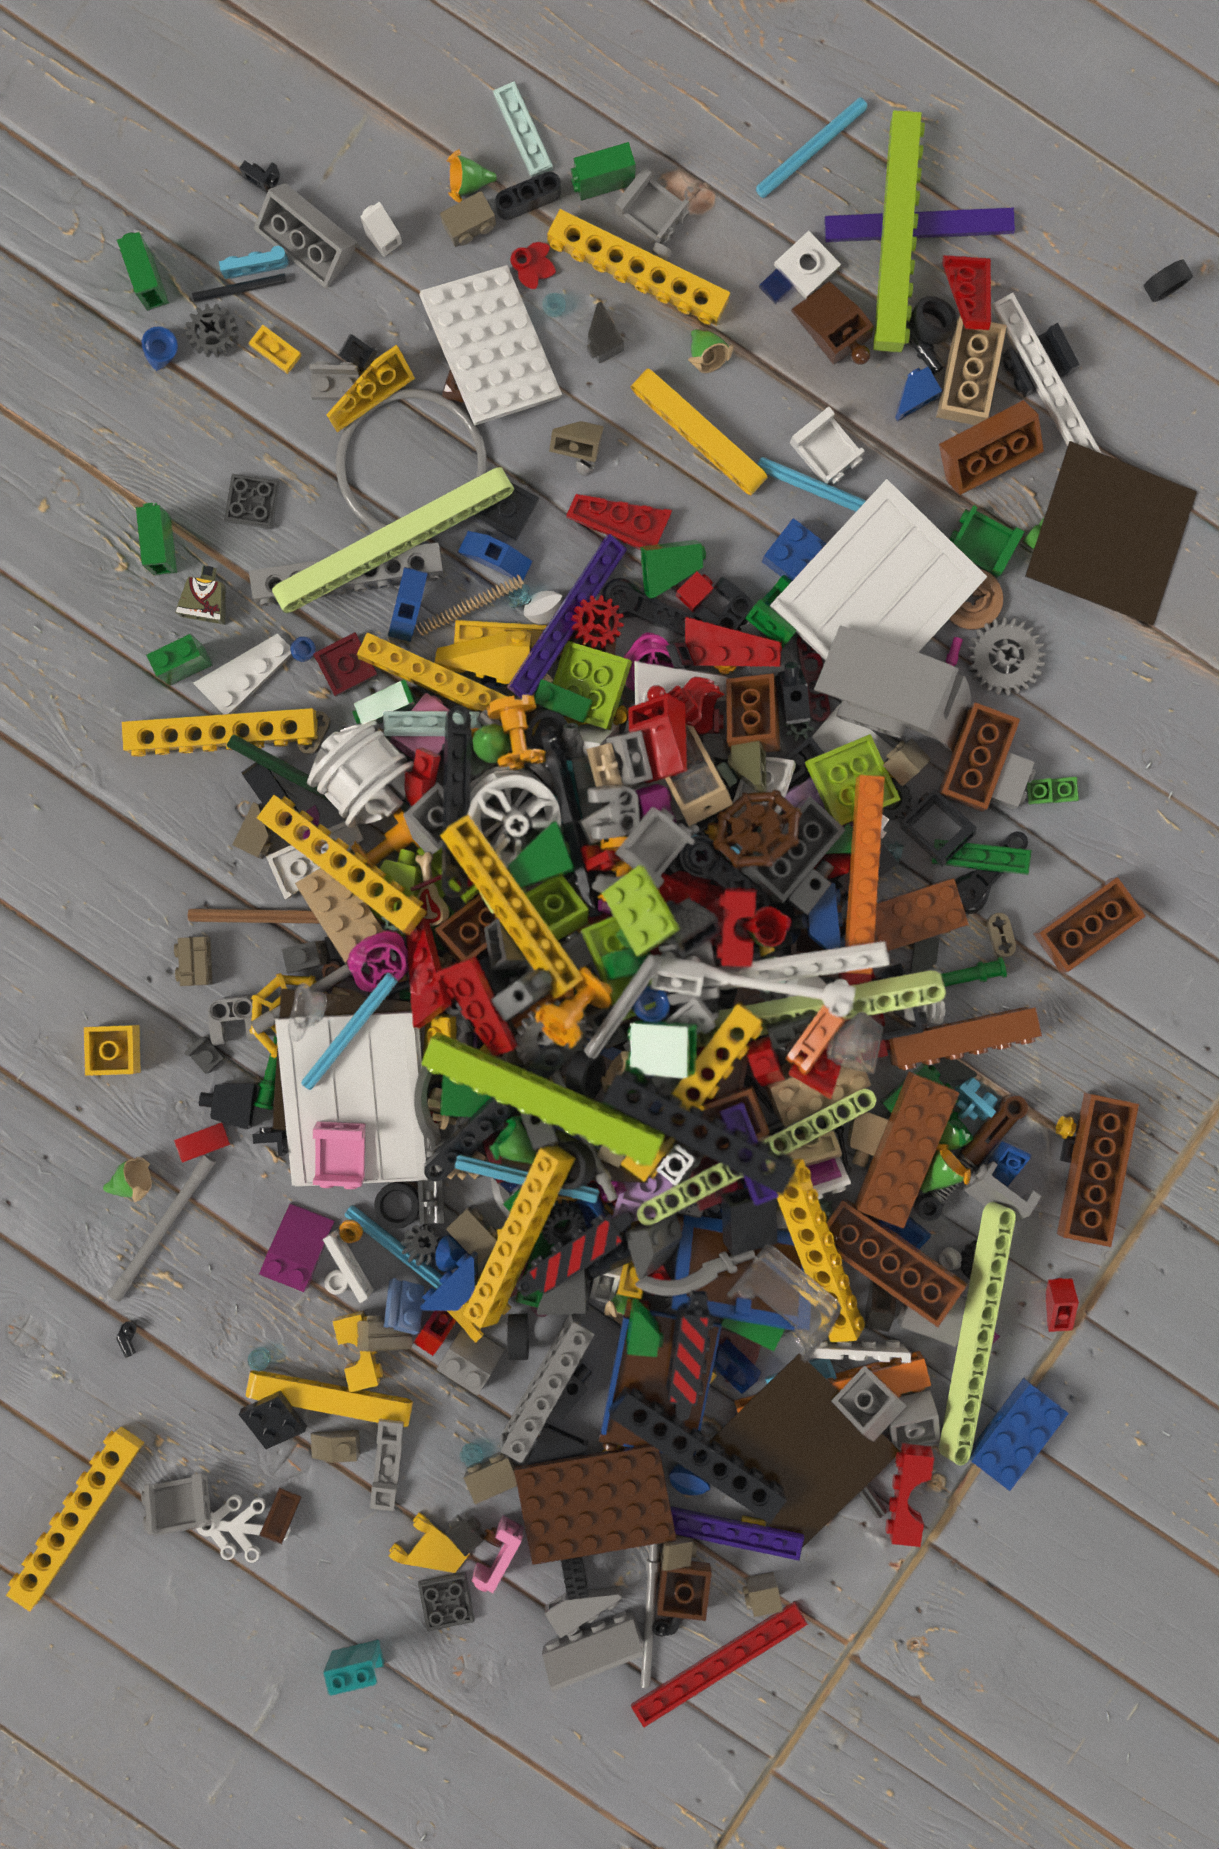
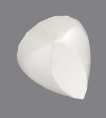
(543, 607)

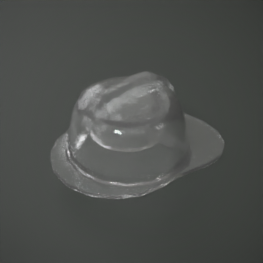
(306, 1011)

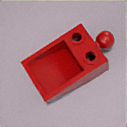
(663, 732)

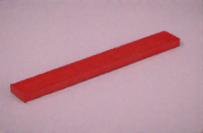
(718, 1664)

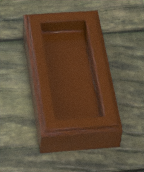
(280, 1516)

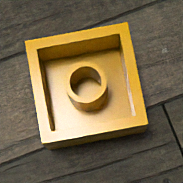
(112, 1050)

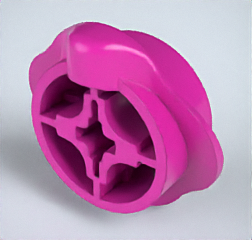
(646, 645)
(364, 952)

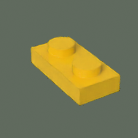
(275, 349)

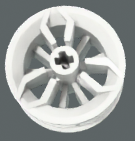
(360, 774)
(506, 811)

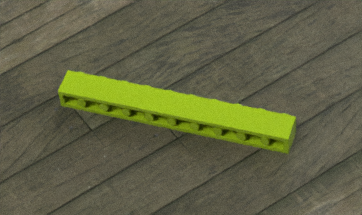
(897, 231)
(543, 1098)

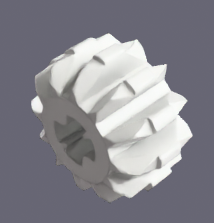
(935, 1013)

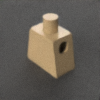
(865, 1136)

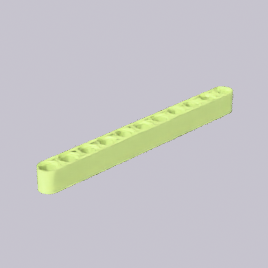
(392, 540)
(874, 998)
(790, 1144)
(977, 1332)

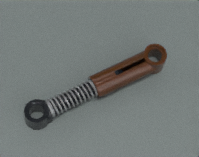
(976, 1151)

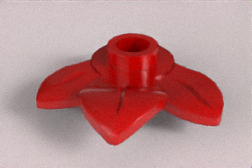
(535, 267)

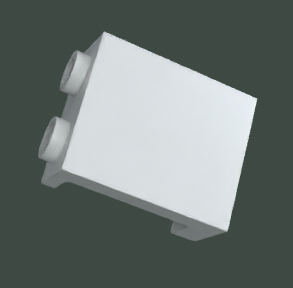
(826, 448)

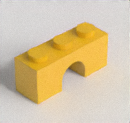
(365, 1371)

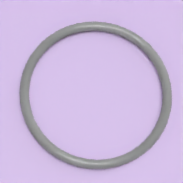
(402, 394)

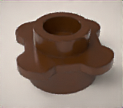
(490, 1537)

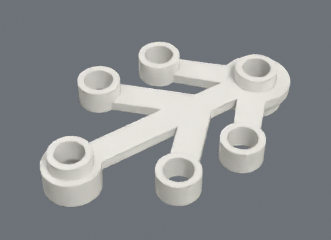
(236, 1527)

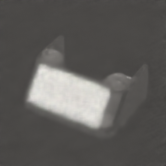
(790, 1295)

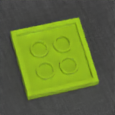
(596, 677)
(836, 776)

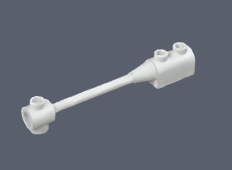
(691, 974)

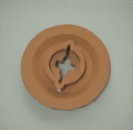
(984, 609)

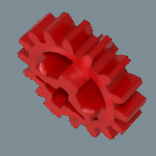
(592, 614)

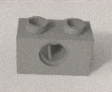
(631, 757)

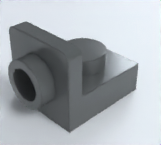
(204, 1053)

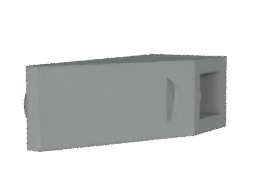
(568, 1614)

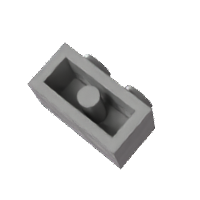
(1013, 781)

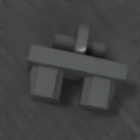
(431, 1202)

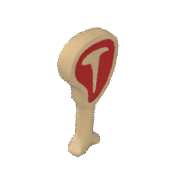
(434, 905)

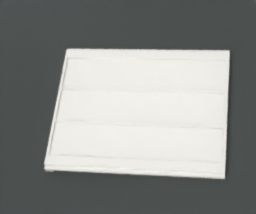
(881, 576)
(365, 1084)

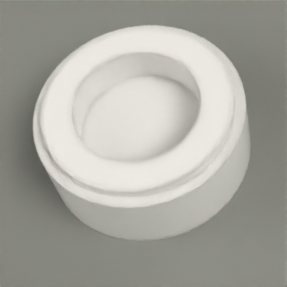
(336, 1282)

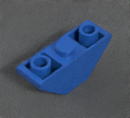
(495, 555)
(407, 604)
(825, 921)
(1009, 1161)
(455, 1286)

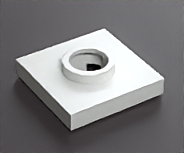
(804, 280)

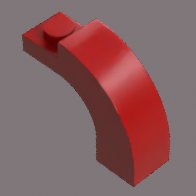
(422, 776)

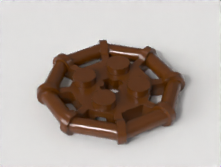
(750, 819)

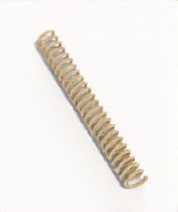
(469, 606)

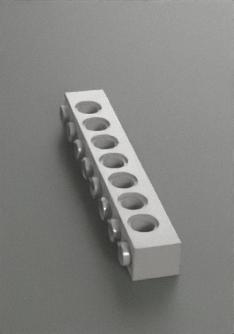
(263, 579)

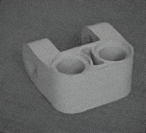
(618, 811)
(217, 1022)

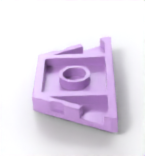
(640, 1193)

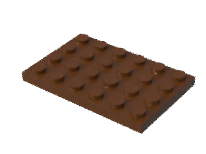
(595, 1503)

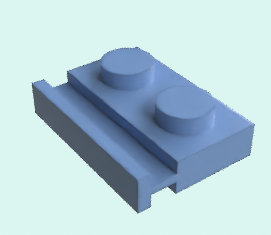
(403, 1306)

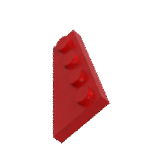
(971, 289)
(625, 522)
(726, 646)
(472, 992)
(427, 993)
(822, 1075)

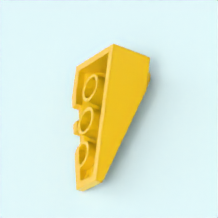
(376, 383)
(490, 655)

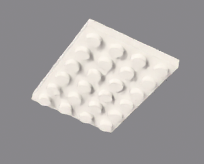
(490, 344)

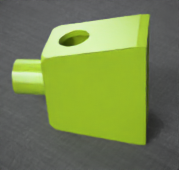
(402, 873)

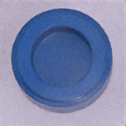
(303, 649)

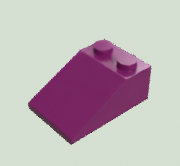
(296, 1248)

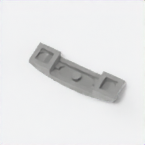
(387, 1464)

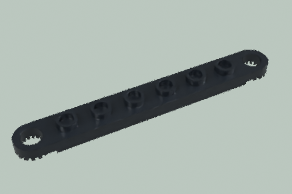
(456, 792)
(570, 814)
(486, 1119)

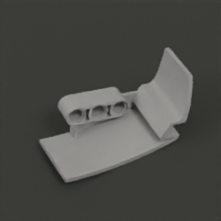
(894, 688)

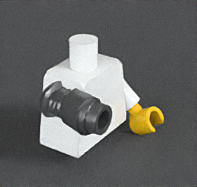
(588, 736)

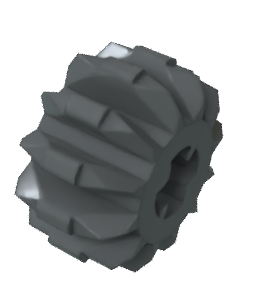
(412, 1243)

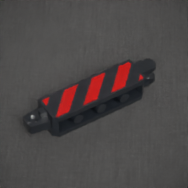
(576, 1254)
(688, 1353)

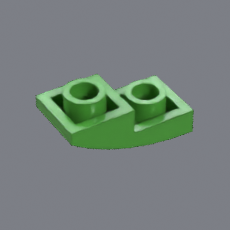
(1053, 790)

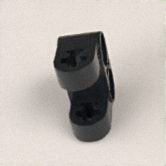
(730, 614)

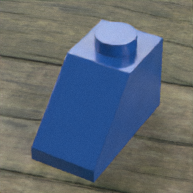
(917, 392)

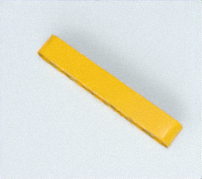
(699, 432)
(330, 1397)

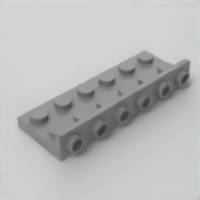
(545, 1388)

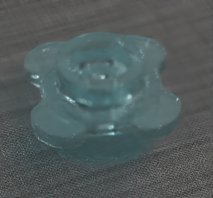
(520, 596)

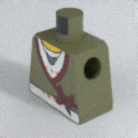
(203, 598)

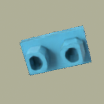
(971, 1103)

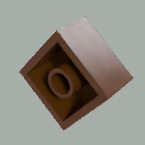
(685, 1591)

